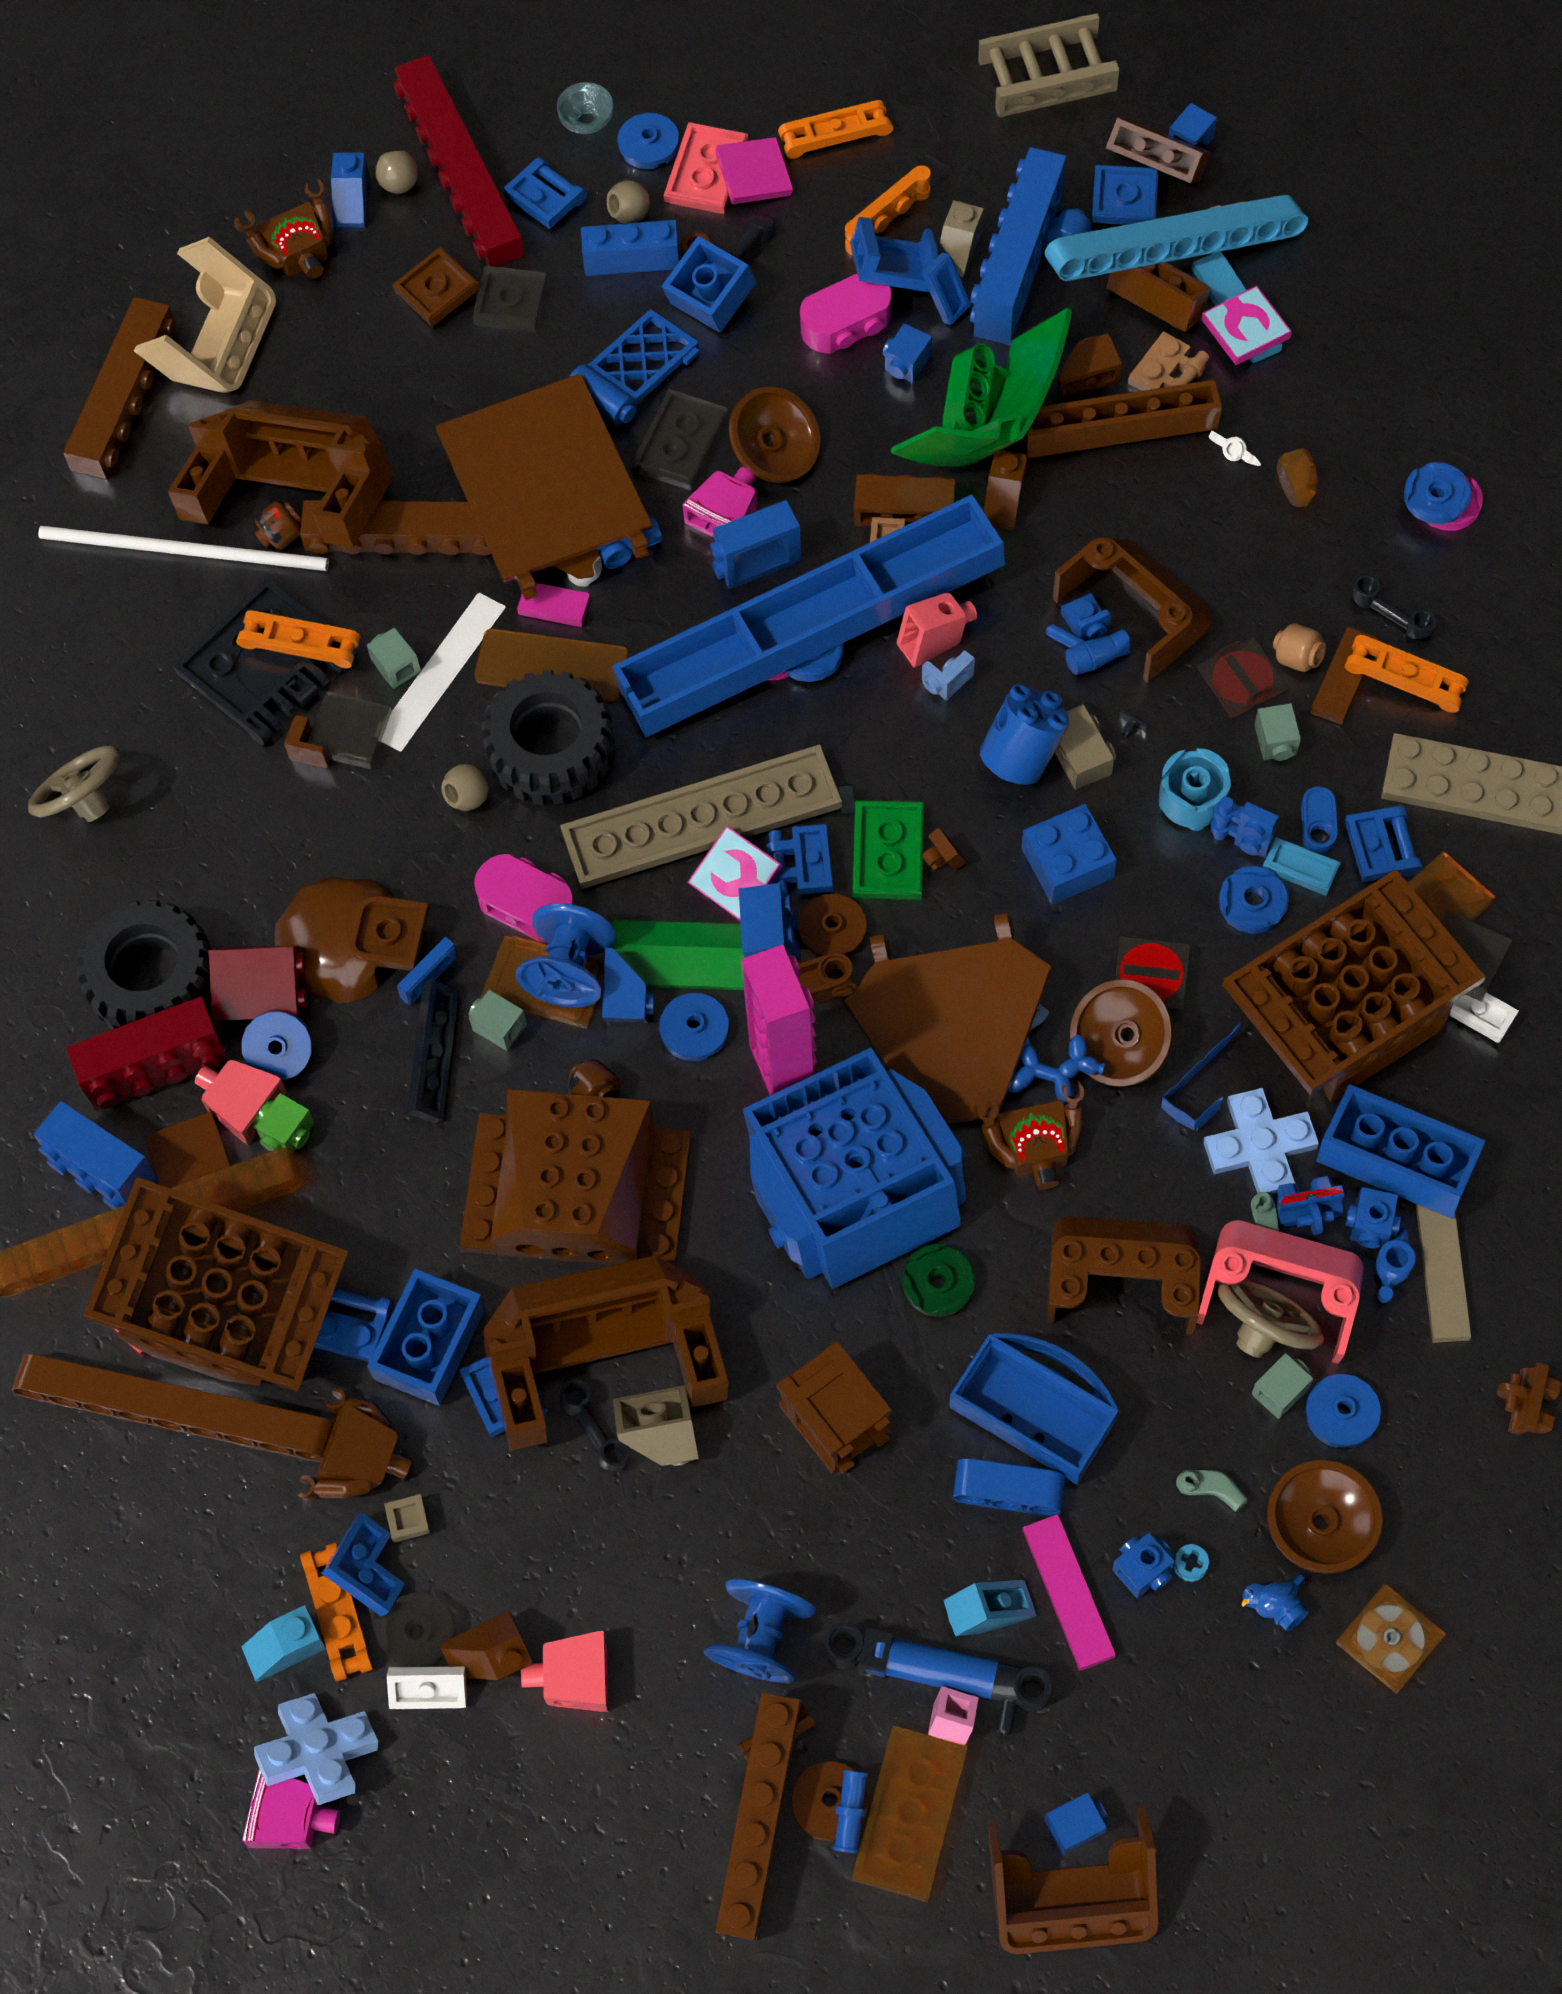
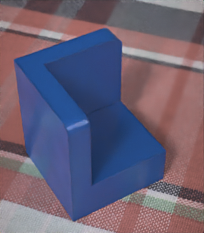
(1194, 126)

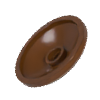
(787, 427)
(1107, 1015)
(1331, 1493)

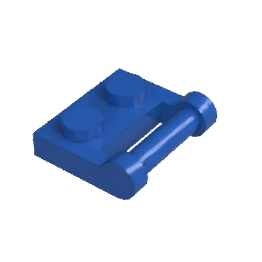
(540, 199)
(1373, 846)
(353, 1335)

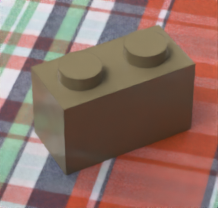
(1083, 750)

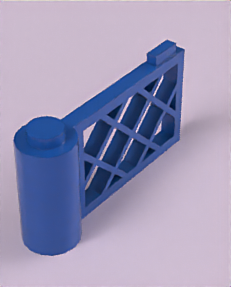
(613, 397)

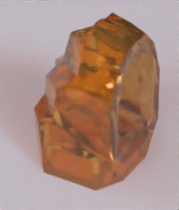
(1298, 476)

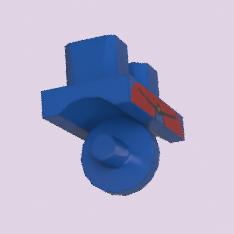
(1309, 1207)

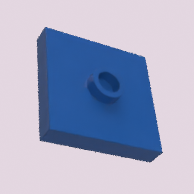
(1124, 194)

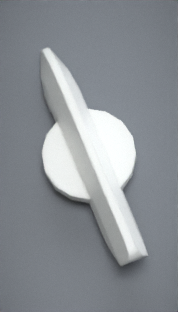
(1234, 448)

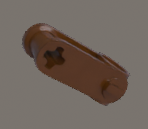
(815, 976)

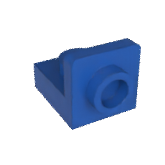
(1086, 618)

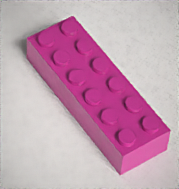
(779, 1018)

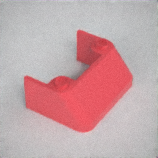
(1335, 1268)

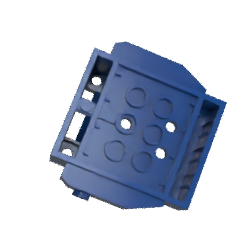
(845, 1216)

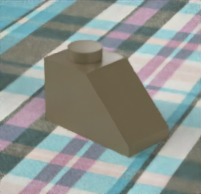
(961, 234)

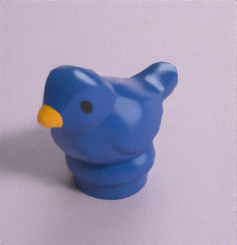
(1277, 1602)

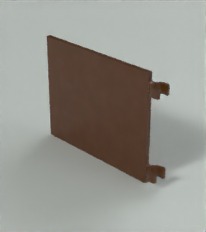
(544, 480)

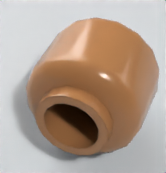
(1299, 647)

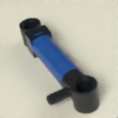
(885, 1656)

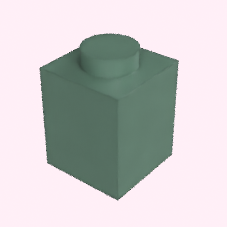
(393, 658)
(1277, 732)
(497, 1019)
(1283, 1385)

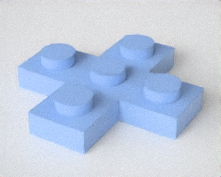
(1260, 1141)
(316, 1748)

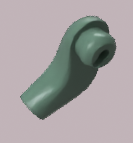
(1264, 1211)
(1211, 1483)

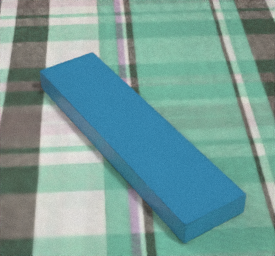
(1224, 285)

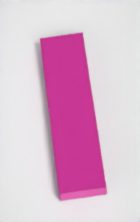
(1068, 1592)

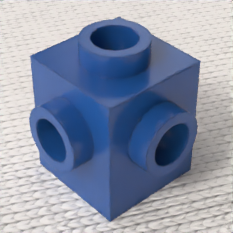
(1373, 1218)
(1140, 1576)

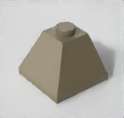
(657, 1425)

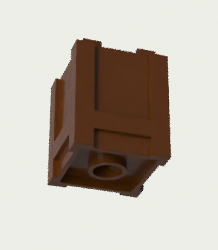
(835, 1408)

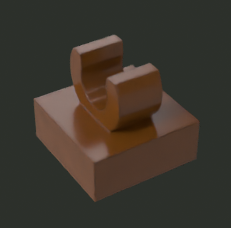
(943, 852)

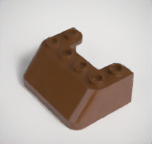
(1124, 1250)

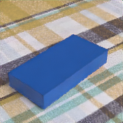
(946, 288)
(429, 968)

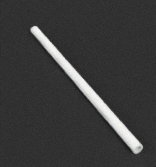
(183, 548)

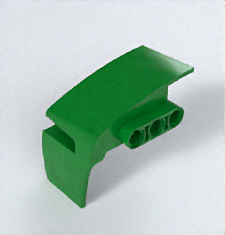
(991, 404)

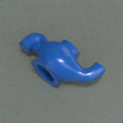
(1394, 1264)

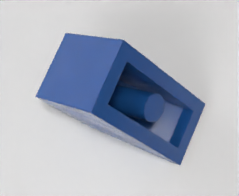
(349, 189)
(624, 992)

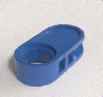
(1319, 812)

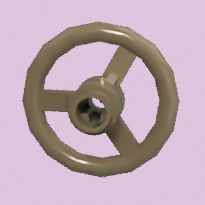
(78, 788)
(1264, 1321)

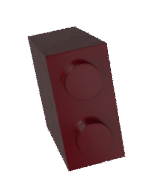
(256, 981)

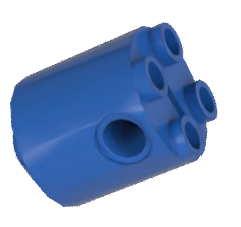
(1024, 735)

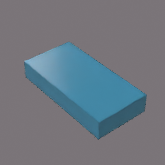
(1301, 866)

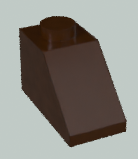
(1090, 367)
(1005, 488)
(488, 1649)

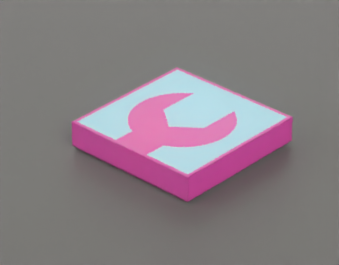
(1246, 325)
(733, 865)

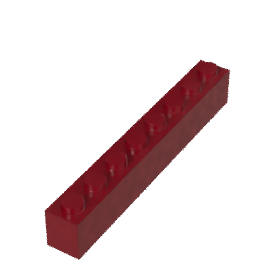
(459, 162)

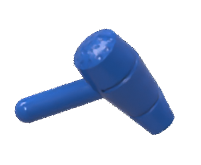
(1090, 654)

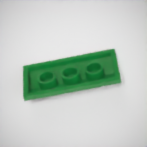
(682, 953)

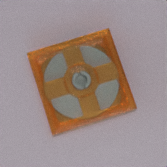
(1390, 1638)

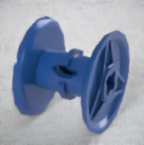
(571, 937)
(767, 1609)

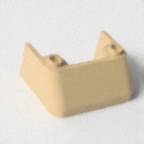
(233, 328)

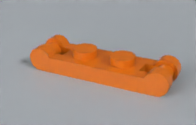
(835, 128)
(893, 202)
(298, 638)
(1407, 672)
(336, 1617)

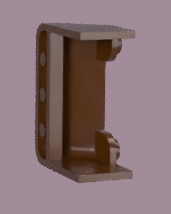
(1179, 609)
(1076, 1904)

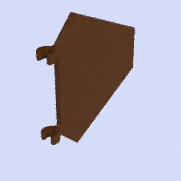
(953, 1017)

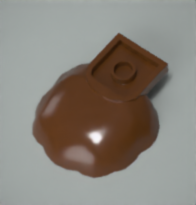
(350, 931)

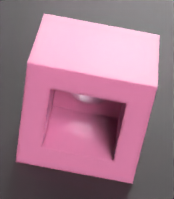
(953, 1716)

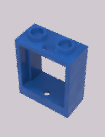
(756, 545)

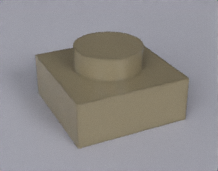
(407, 1518)

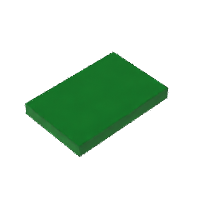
(888, 850)

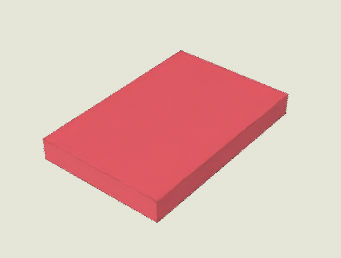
(696, 174)

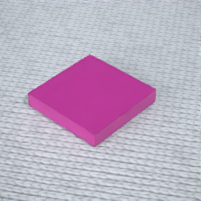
(754, 170)

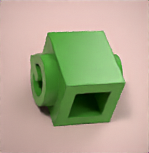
(283, 1124)

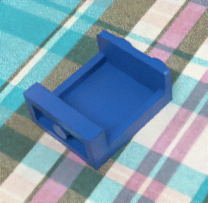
(891, 260)

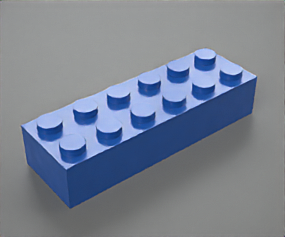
(1018, 246)

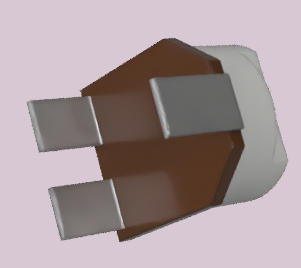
(582, 568)

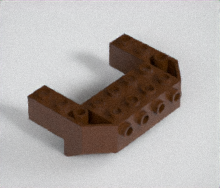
(287, 449)
(597, 1318)

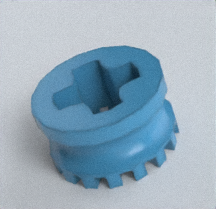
(1202, 1560)

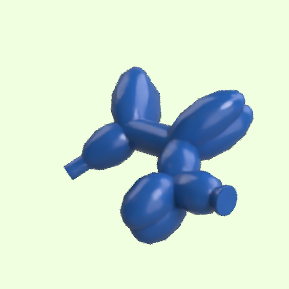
(1067, 1070)

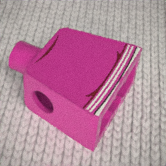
(721, 500)
(286, 1816)

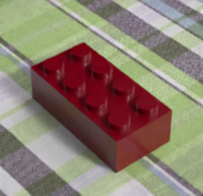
(146, 1054)

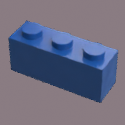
(630, 247)

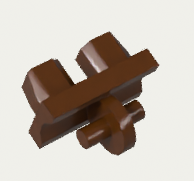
(1525, 1398)

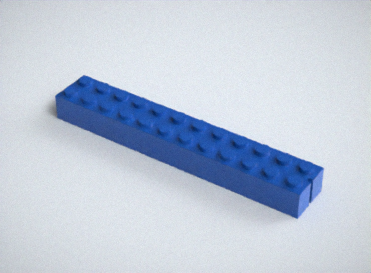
(808, 615)

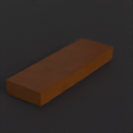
(1339, 684)

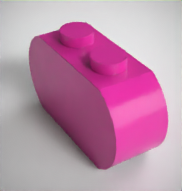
(844, 314)
(515, 889)

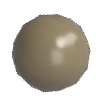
(396, 172)
(628, 202)
(465, 787)

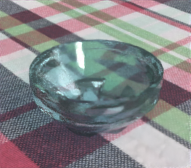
(585, 99)

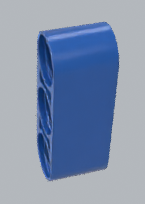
(1009, 1487)

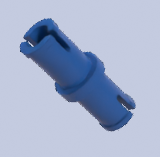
(850, 1811)

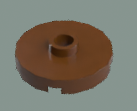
(825, 940)
(807, 1798)

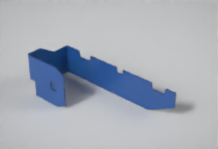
(1179, 1115)

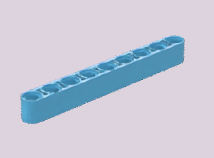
(1175, 237)

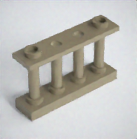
(1051, 89)

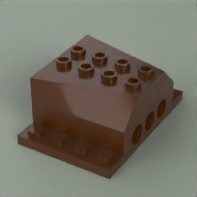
(1355, 987)
(575, 1181)
(214, 1288)

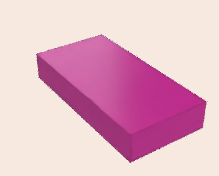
(556, 605)

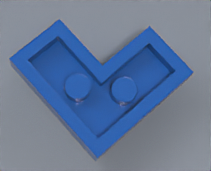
(355, 1566)

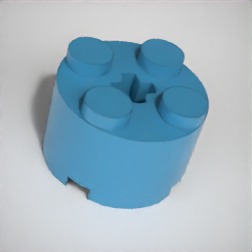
(1193, 786)

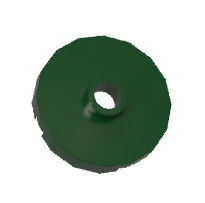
(940, 1262)

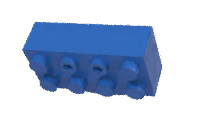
(1037, 1401)

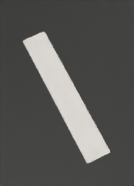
(440, 670)

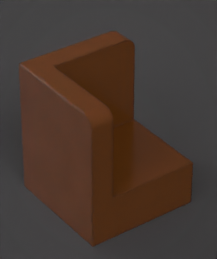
(299, 749)

